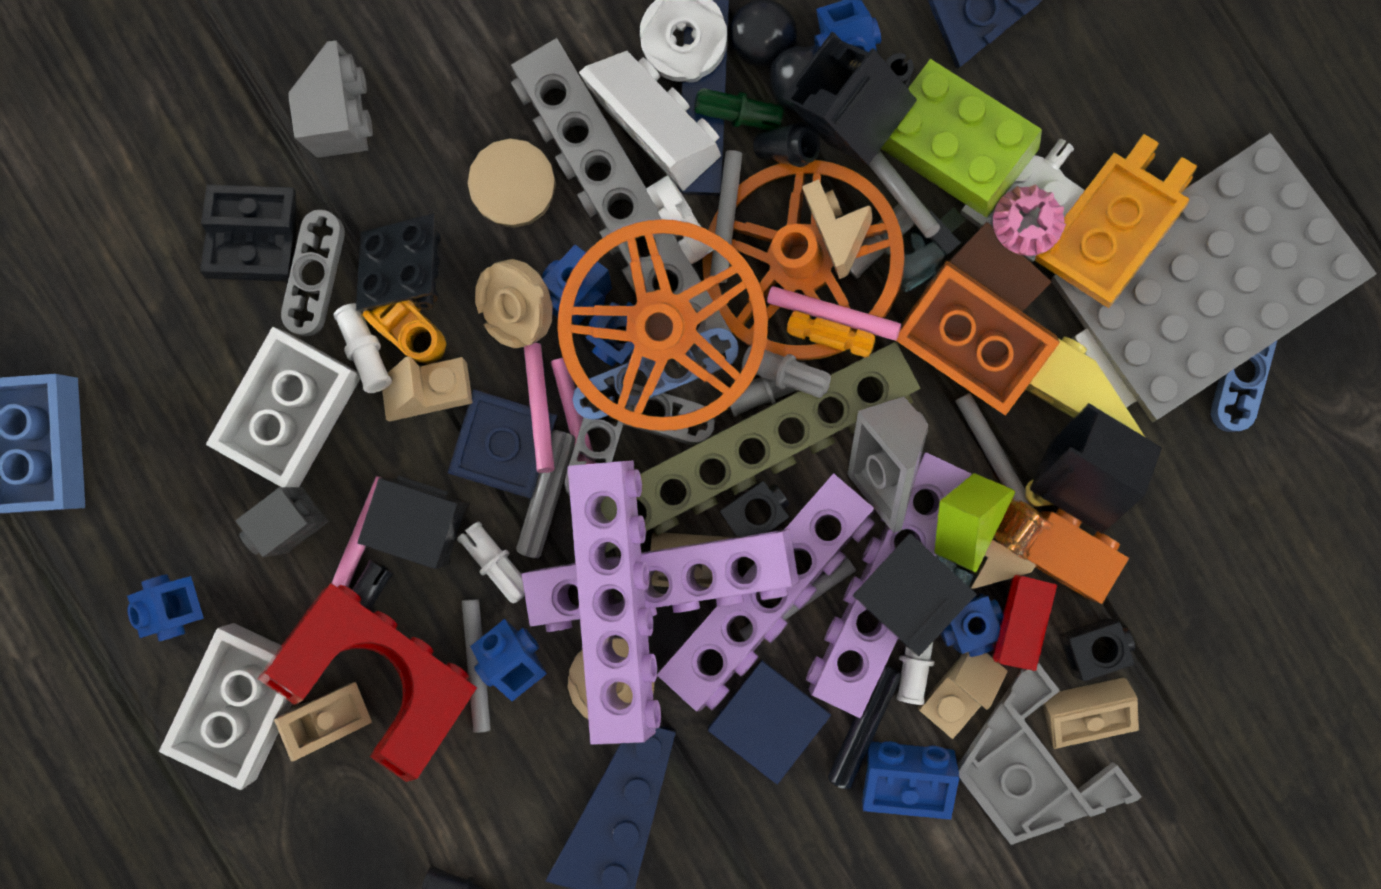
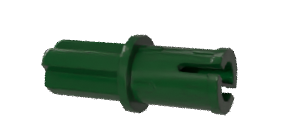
(738, 109)

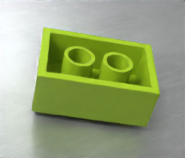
(963, 139)

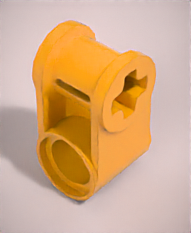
(402, 324)

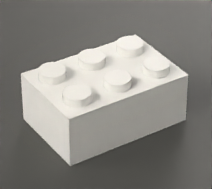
(284, 409)
(227, 712)

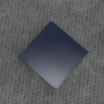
(497, 445)
(769, 721)

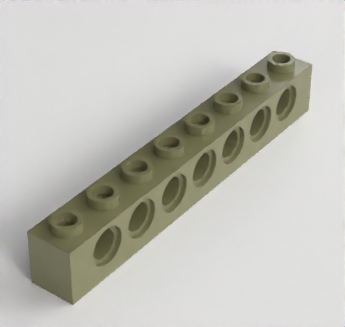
(884, 367)

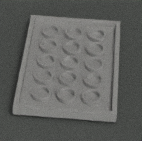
(1224, 281)

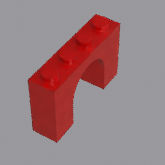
(431, 690)

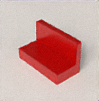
(1024, 622)

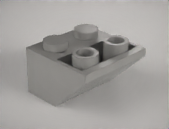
(329, 105)

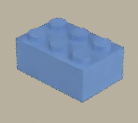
(40, 444)

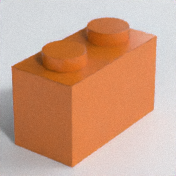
(1077, 558)

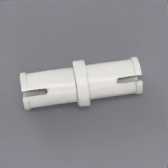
(362, 348)

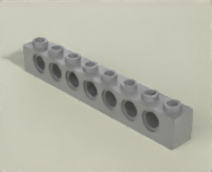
(552, 69)

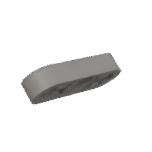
(330, 244)

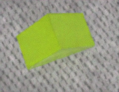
(970, 520)

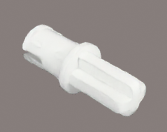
(493, 562)
(914, 676)

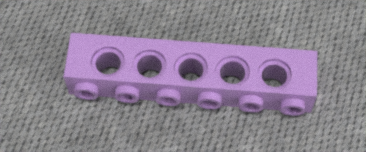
(771, 551)
(684, 669)
(853, 689)
(608, 715)

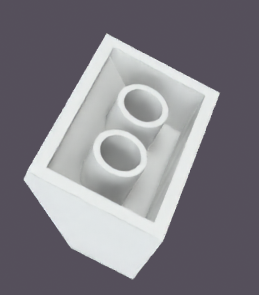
(653, 116)

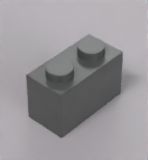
(280, 522)

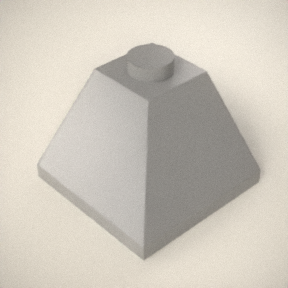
(887, 457)

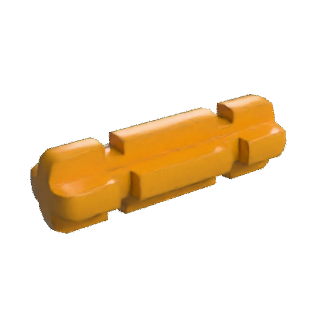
(831, 334)

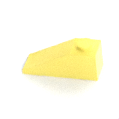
(1073, 380)

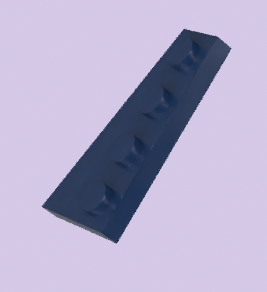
(975, 23)
(616, 823)

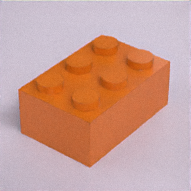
(976, 338)

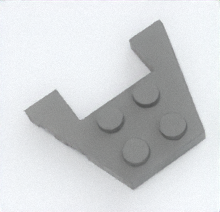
(1020, 779)

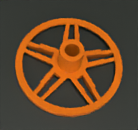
(800, 256)
(662, 325)

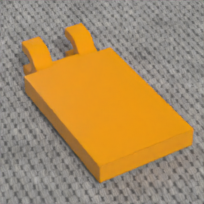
(1118, 223)

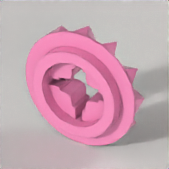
(1033, 239)

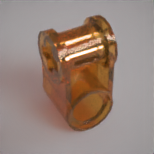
(1021, 527)

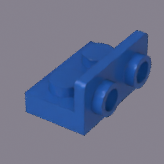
(910, 780)

